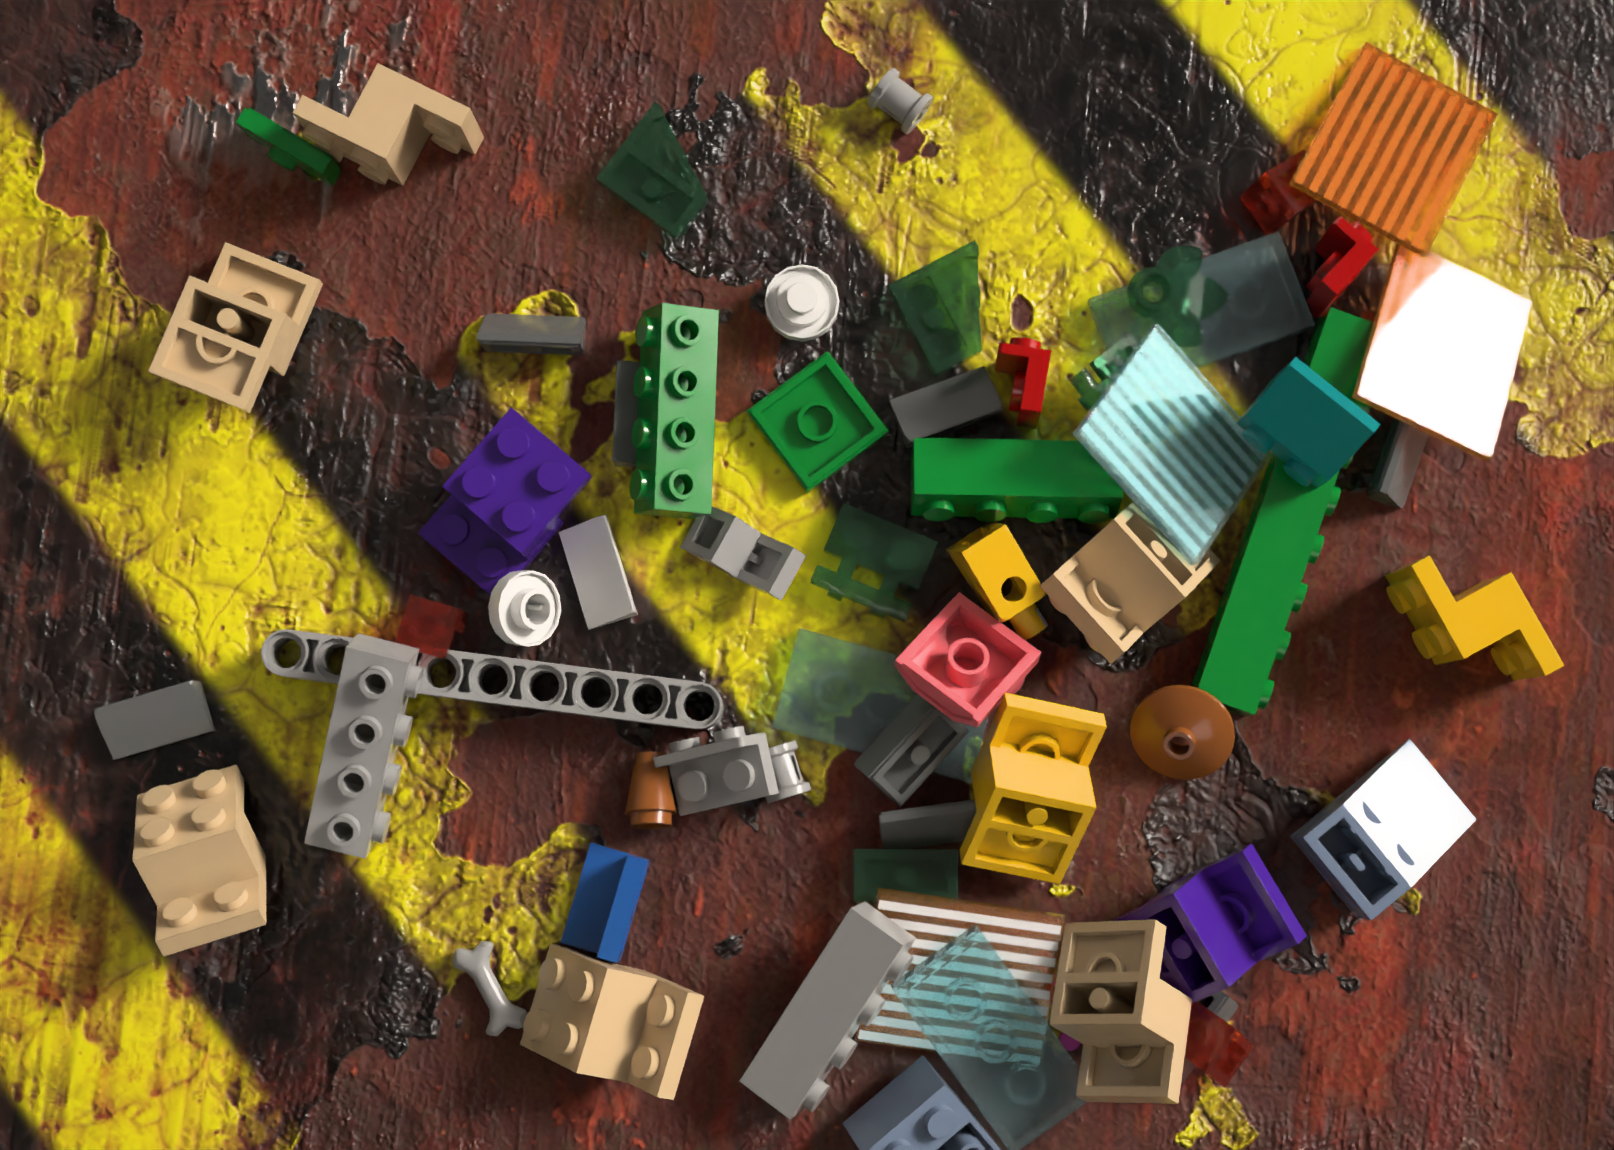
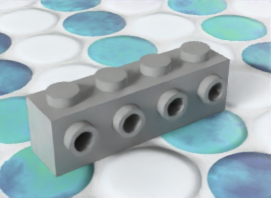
(362, 746)
(828, 1011)

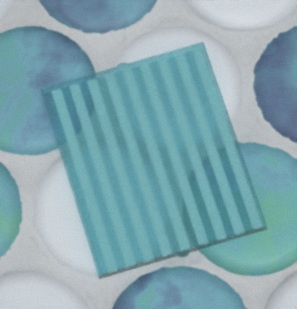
(1172, 444)

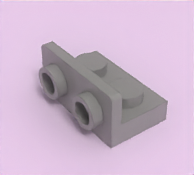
(721, 772)

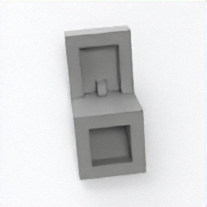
(743, 552)

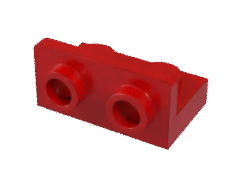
(1347, 252)
(1030, 366)

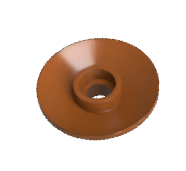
(1186, 714)

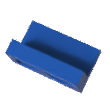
(605, 901)

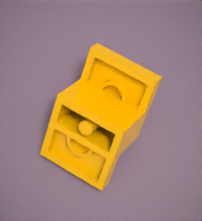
(1464, 624)
(1032, 788)

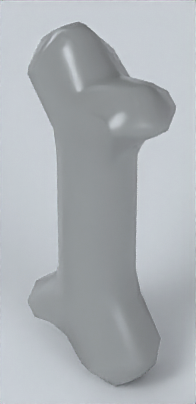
(477, 965)

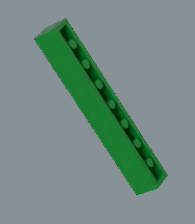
(1278, 546)

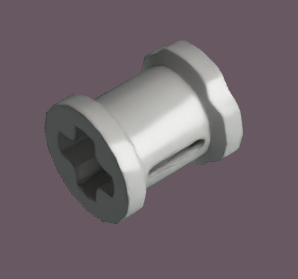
(900, 100)
(786, 772)

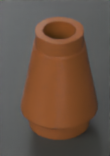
(650, 794)

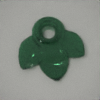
(1183, 295)

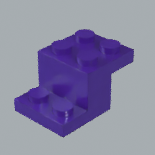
(504, 502)
(1220, 923)

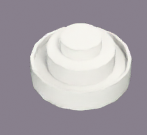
(801, 303)
(524, 608)

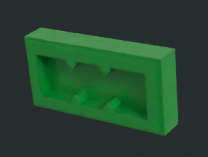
(288, 148)

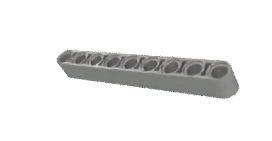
(521, 675)

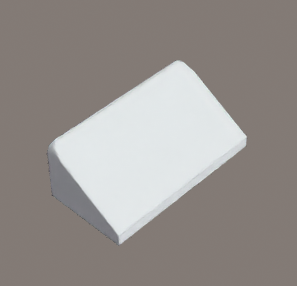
(598, 572)

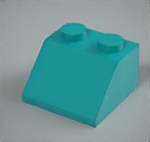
(1306, 424)

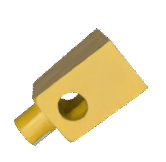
(986, 561)

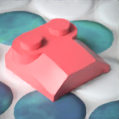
(966, 662)

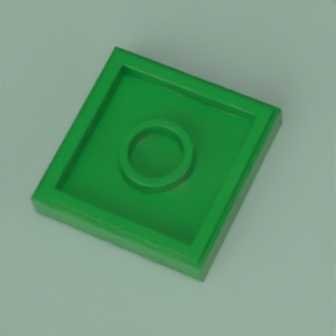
(817, 422)

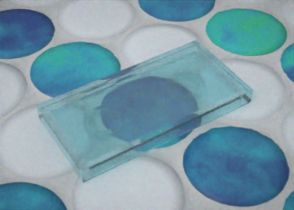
(1261, 305)
(850, 696)
(992, 1038)

